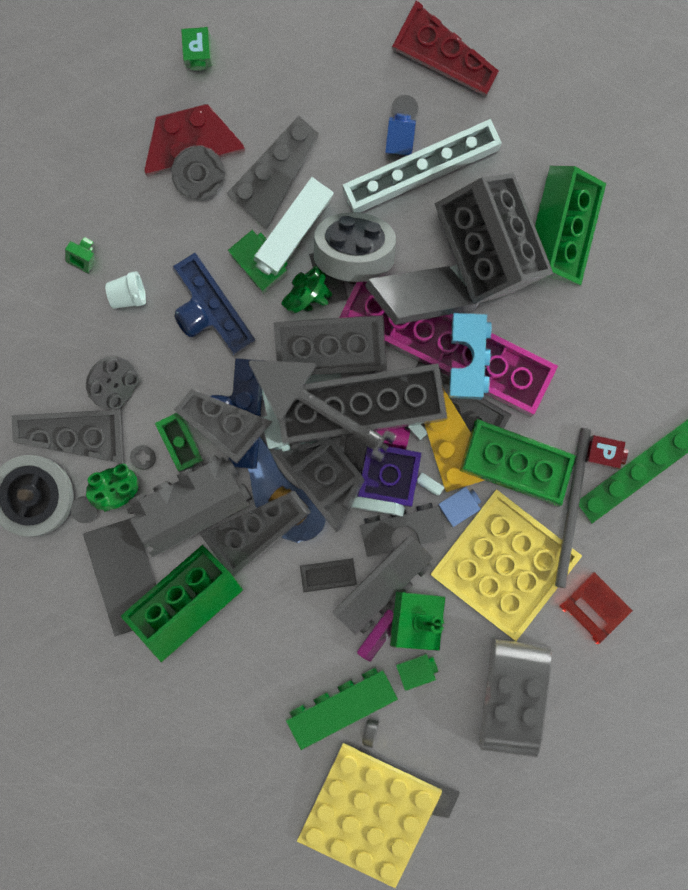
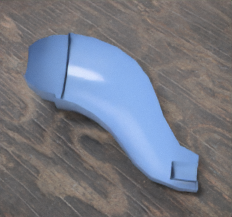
(269, 478)

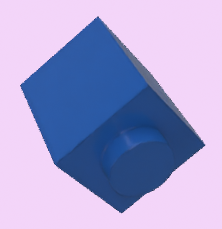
(400, 135)

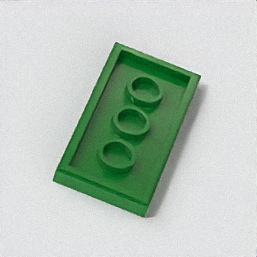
(517, 463)

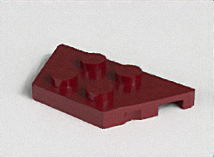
(186, 129)

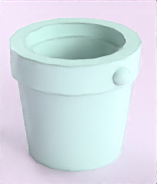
(126, 291)

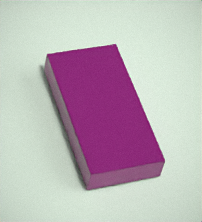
(377, 637)

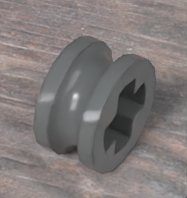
(137, 463)

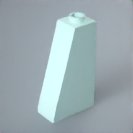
(293, 227)

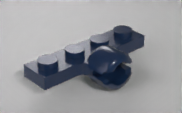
(209, 307)
(246, 396)

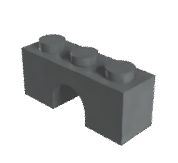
(425, 522)

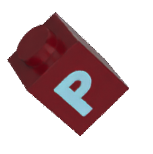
(606, 452)

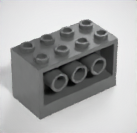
(493, 237)

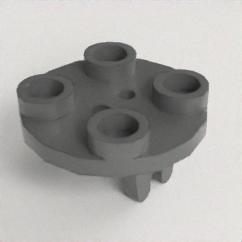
(104, 392)

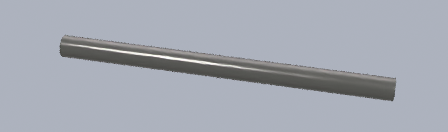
(572, 510)

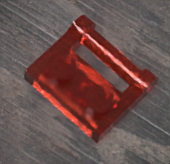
(602, 602)

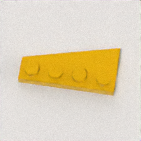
(449, 445)

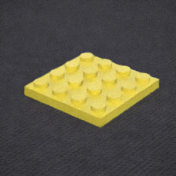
(503, 565)
(369, 815)

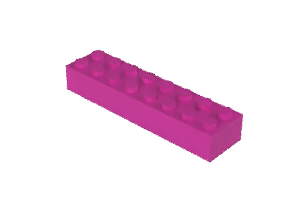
(514, 373)

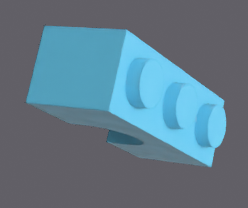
(472, 332)

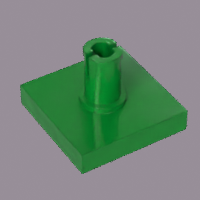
(417, 621)

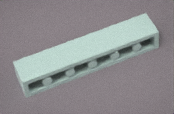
(422, 167)

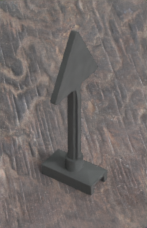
(284, 383)

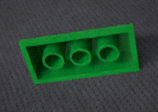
(569, 220)
(182, 603)

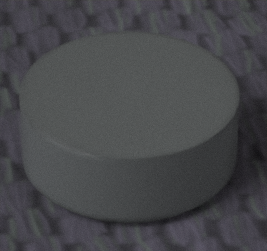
(405, 105)
(83, 511)
(370, 733)

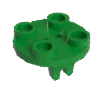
(307, 289)
(111, 487)

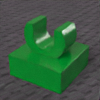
(80, 255)

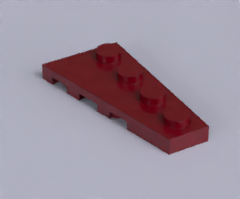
(436, 47)

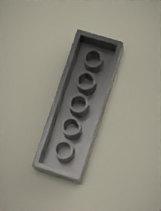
(372, 401)

